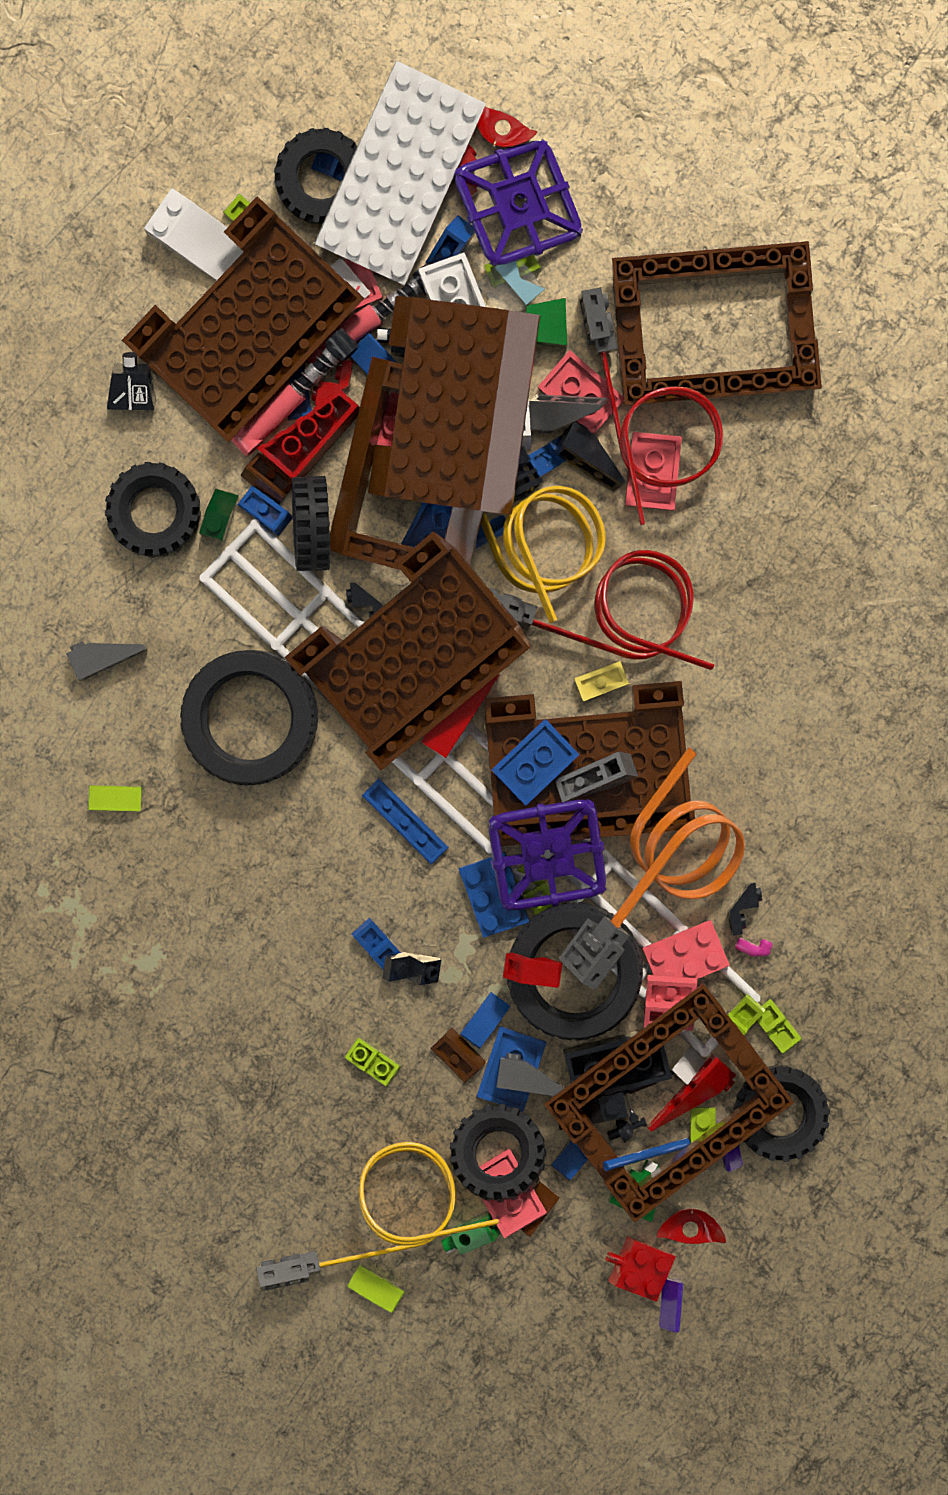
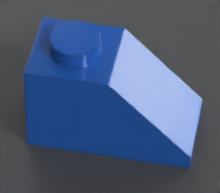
(452, 241)

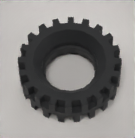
(291, 158)
(145, 477)
(311, 523)
(811, 1128)
(475, 1129)

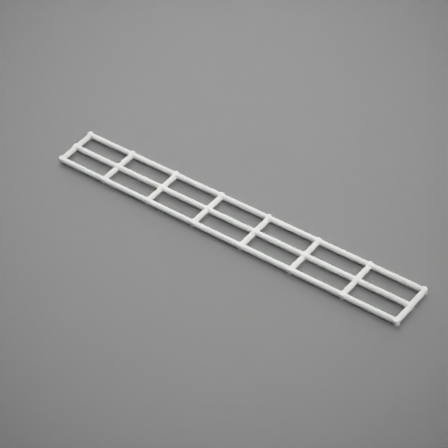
(419, 780)

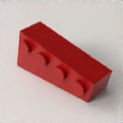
(311, 436)
(448, 731)

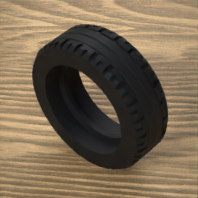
(195, 717)
(584, 1024)

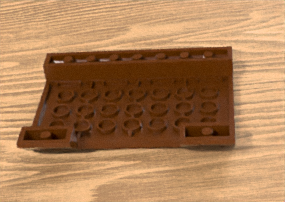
(248, 325)
(458, 405)
(415, 653)
(649, 733)

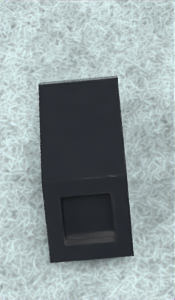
(362, 599)
(747, 899)
(410, 966)

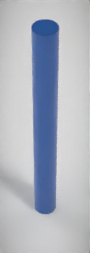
(646, 1154)

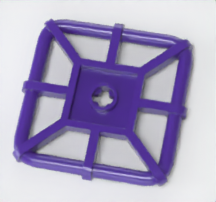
(503, 197)
(535, 844)

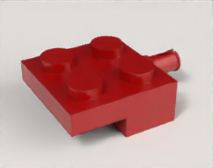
(640, 1268)

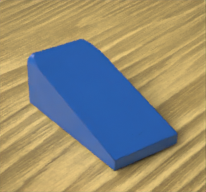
(265, 510)

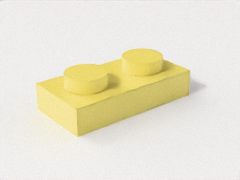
(601, 681)

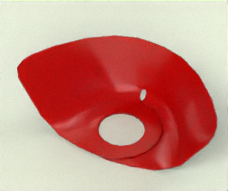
(518, 132)
(708, 1228)

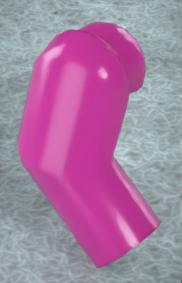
(752, 949)

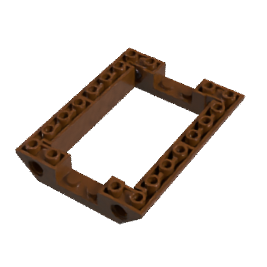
(786, 258)
(463, 523)
(644, 1196)

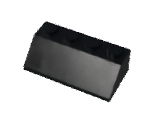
(649, 1071)

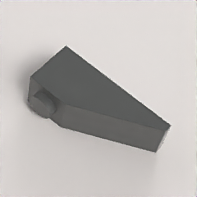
(556, 411)
(97, 657)
(597, 777)
(523, 1076)

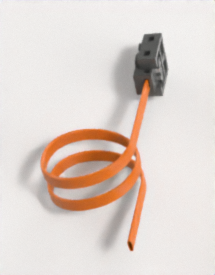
(600, 945)

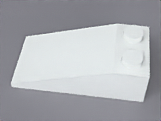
(193, 235)
(451, 281)

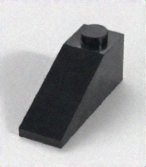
(587, 454)
(607, 1107)

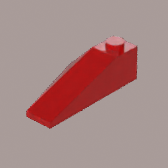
(706, 1084)

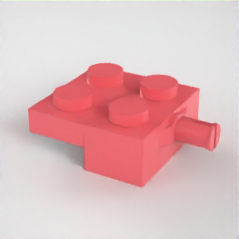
(665, 992)

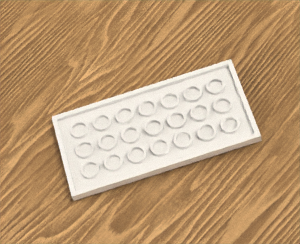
(400, 173)

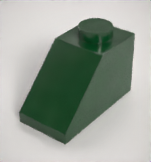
(218, 515)

